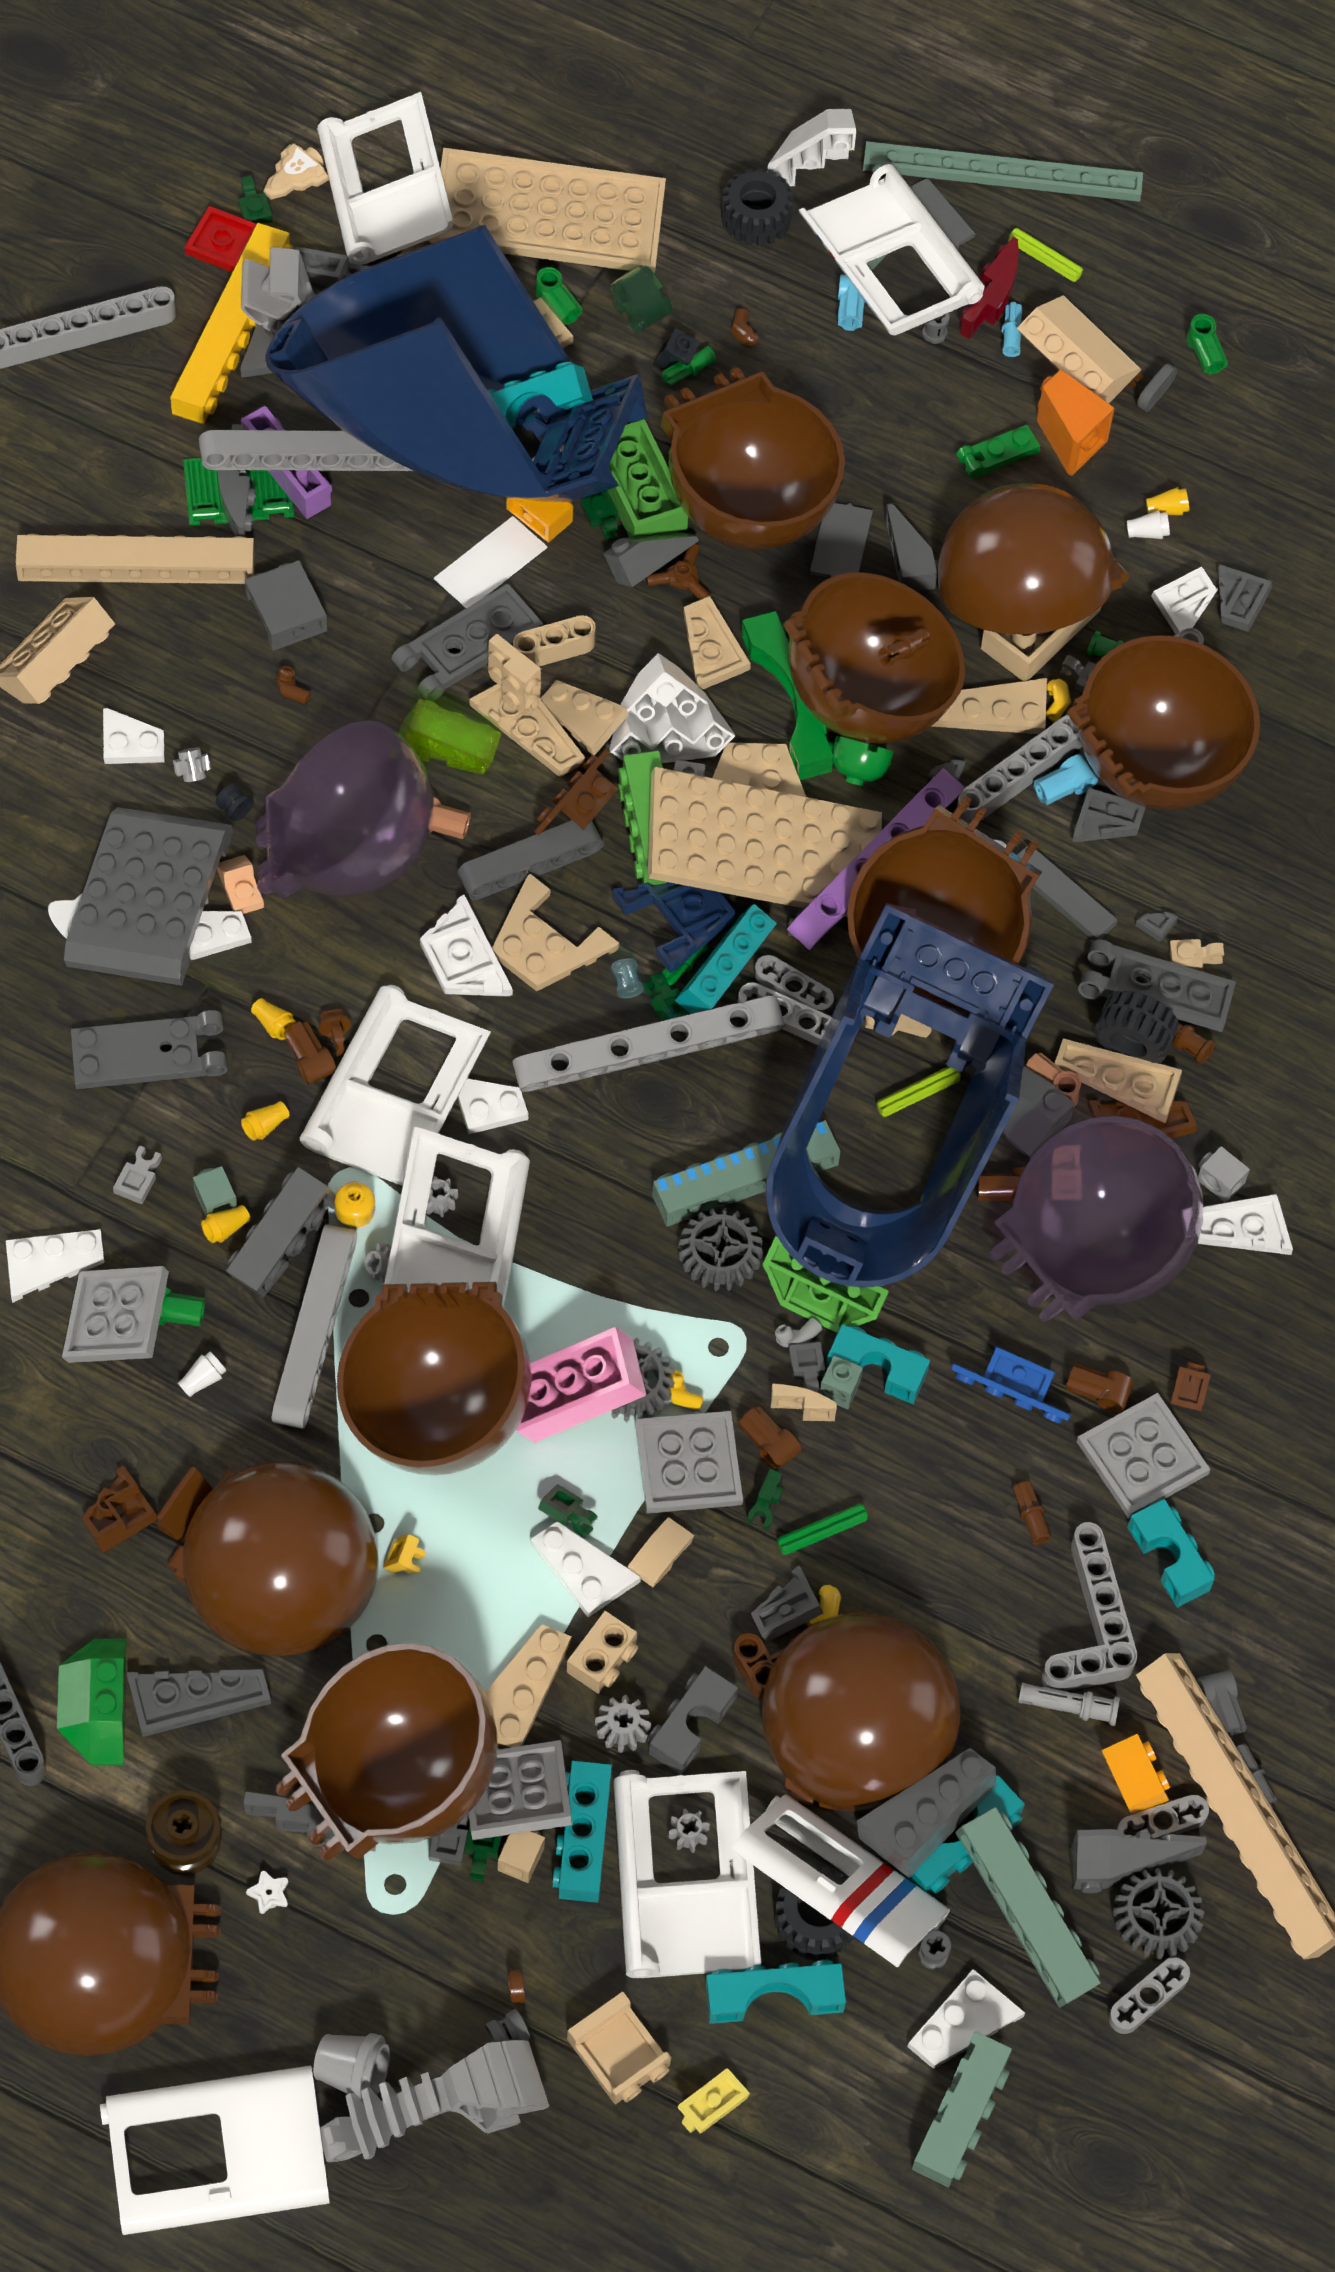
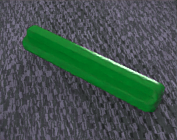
(822, 1529)

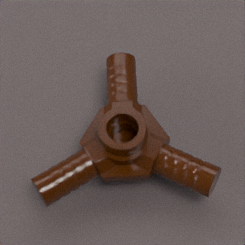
(682, 575)

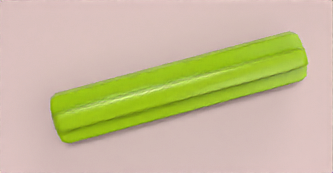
(1047, 255)
(917, 1091)

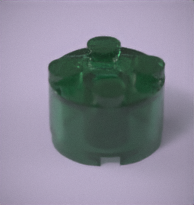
(640, 298)

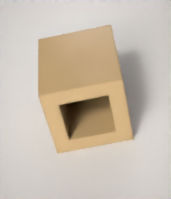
(521, 1854)

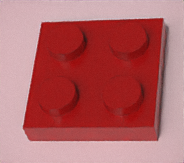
(220, 239)

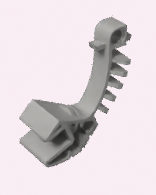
(275, 292)
(484, 2087)

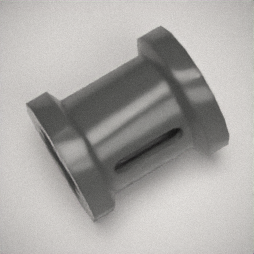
(931, 329)
(932, 1939)

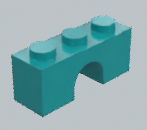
(904, 1368)
(1161, 1528)

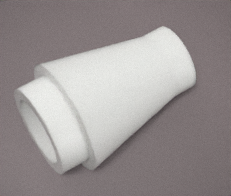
(1149, 526)
(202, 1374)

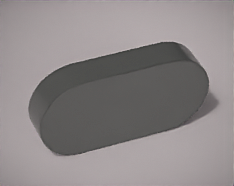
(1157, 387)

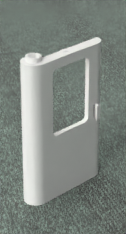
(434, 1258)

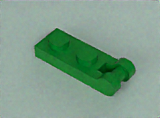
(998, 451)

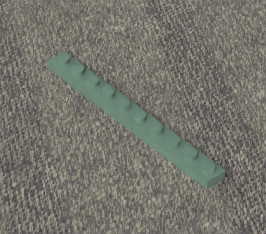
(1005, 171)

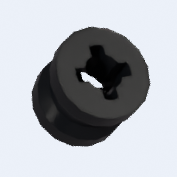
(234, 802)

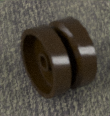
(201, 1834)

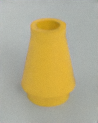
(1172, 501)
(272, 1018)
(264, 1120)
(223, 1224)

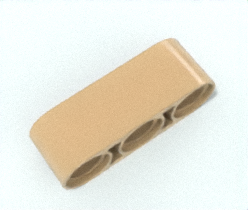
(563, 632)

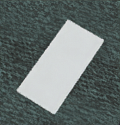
(490, 562)

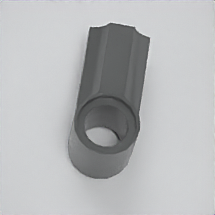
(1222, 1695)

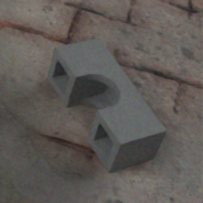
(706, 1696)

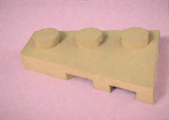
(584, 714)

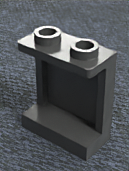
(286, 604)

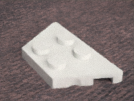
(463, 955)

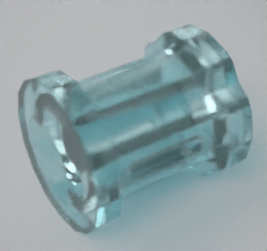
(627, 978)

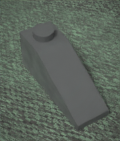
(910, 553)
(640, 556)

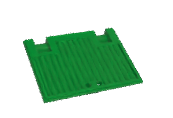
(203, 492)

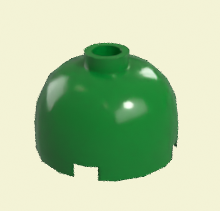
(860, 760)

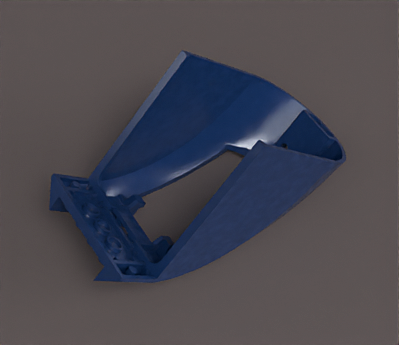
(408, 366)
(1004, 1000)

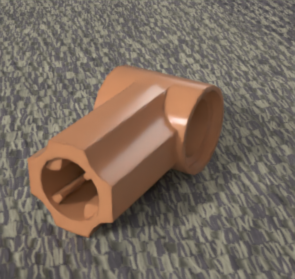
(450, 820)
(1055, 1075)

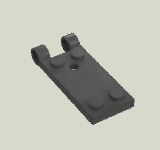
(470, 633)
(1186, 991)
(133, 1054)

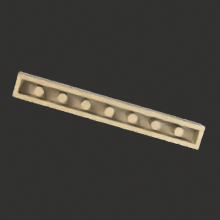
(134, 559)

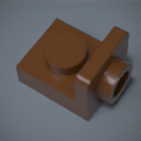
(1190, 1386)

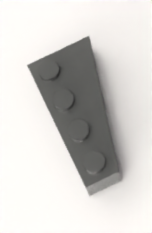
(927, 1812)

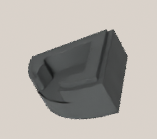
(954, 767)
(1157, 924)

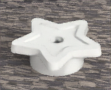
(269, 1901)

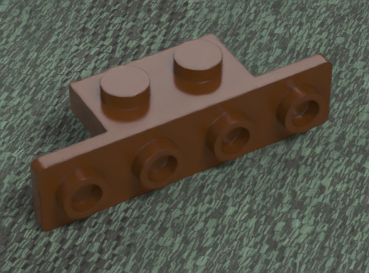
(586, 797)

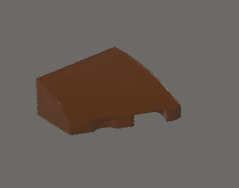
(118, 1512)

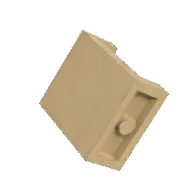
(618, 2049)

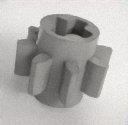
(192, 764)
(441, 1197)
(377, 1262)
(684, 1823)

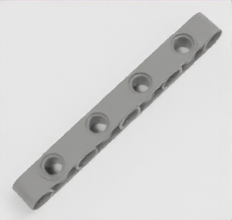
(648, 1043)

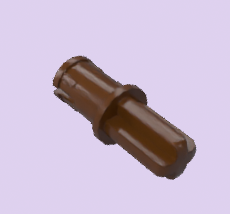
(1032, 1513)

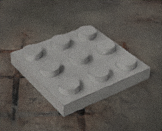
(115, 1314)
(1143, 1455)
(688, 1462)
(524, 1792)

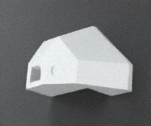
(821, 138)
(669, 717)

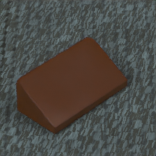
(182, 1504)

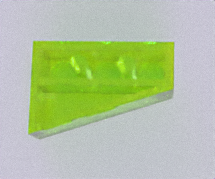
(450, 737)

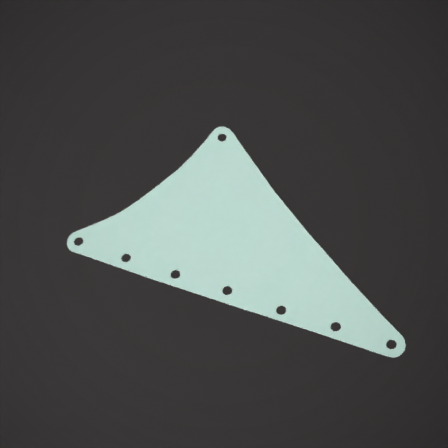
(481, 1577)

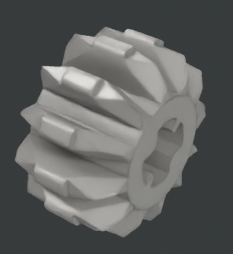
(636, 1723)

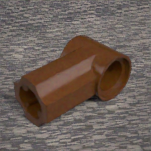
(311, 1058)
(999, 1185)
(1107, 1389)
(774, 1444)

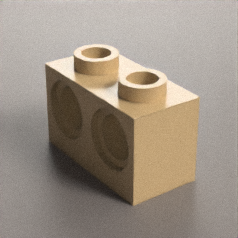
(595, 1649)

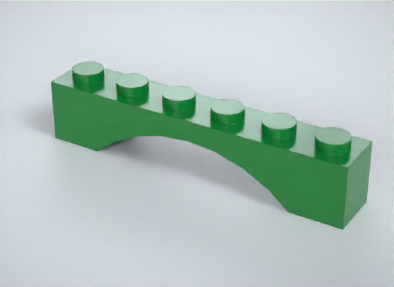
(768, 646)

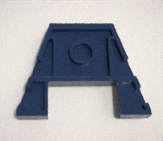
(691, 911)

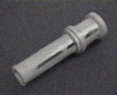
(1084, 1705)

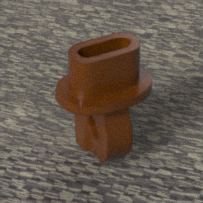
(335, 1025)

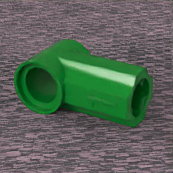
(557, 295)
(1206, 344)
(182, 1309)

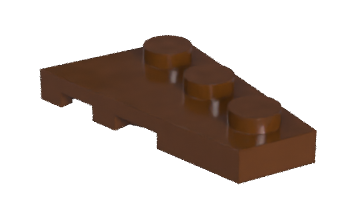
(1179, 1121)

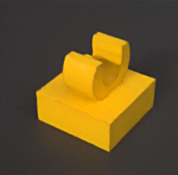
(401, 1555)

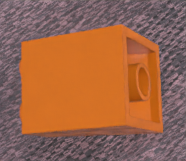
(1073, 420)

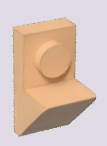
(240, 884)

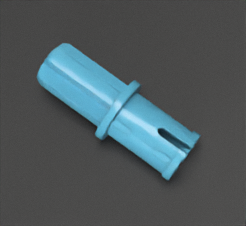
(1012, 336)

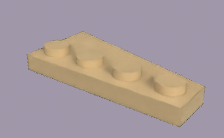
(535, 731)
(524, 1685)

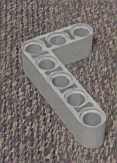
(1101, 1617)

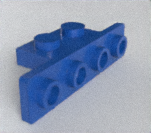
(1016, 1378)

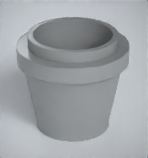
(352, 2062)

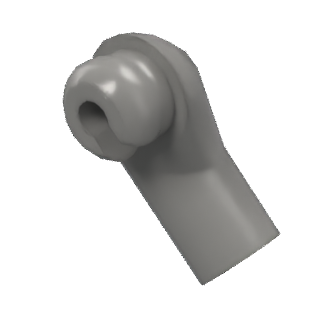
(786, 1336)

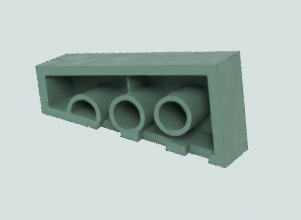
(962, 2110)

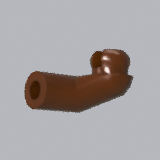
(741, 330)
(288, 687)

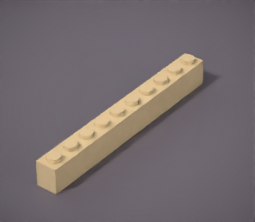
(1240, 1805)

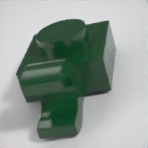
(253, 206)
(601, 512)
(664, 998)
(770, 1493)
(567, 1507)
(482, 1850)

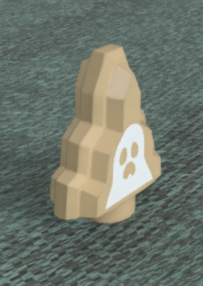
(296, 171)

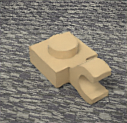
(1192, 955)

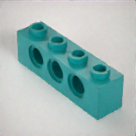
(726, 961)
(585, 1882)

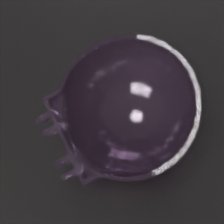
(346, 815)
(1103, 1215)

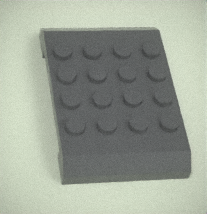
(146, 895)

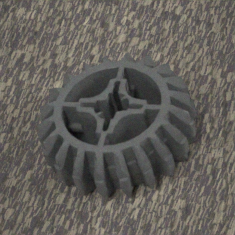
(748, 1252)
(654, 1397)
(1184, 1911)

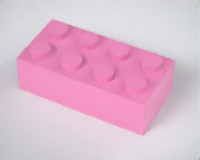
(581, 1384)

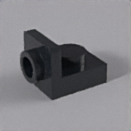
(676, 347)

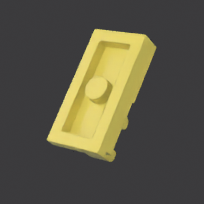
(712, 2102)

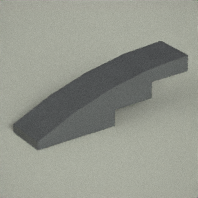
(326, 267)
(301, 1820)

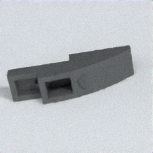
(237, 497)

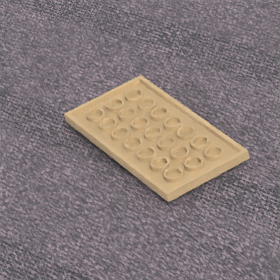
(555, 209)
(751, 838)

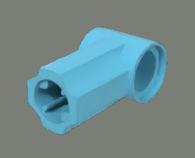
(851, 305)
(1072, 777)

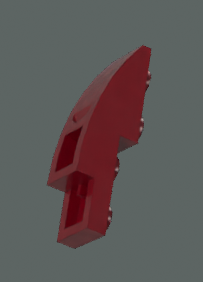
(998, 283)

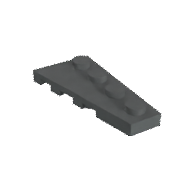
(183, 1699)

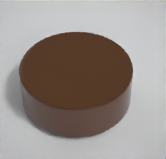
(516, 1986)

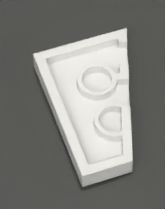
(1247, 1225)
(45, 1259)
(582, 1568)

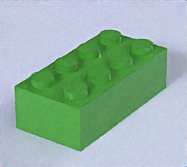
(645, 486)
(635, 792)

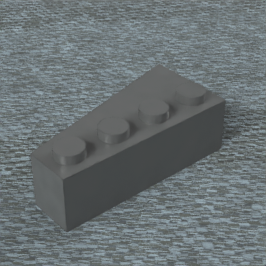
(281, 1232)

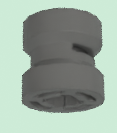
(513, 2028)

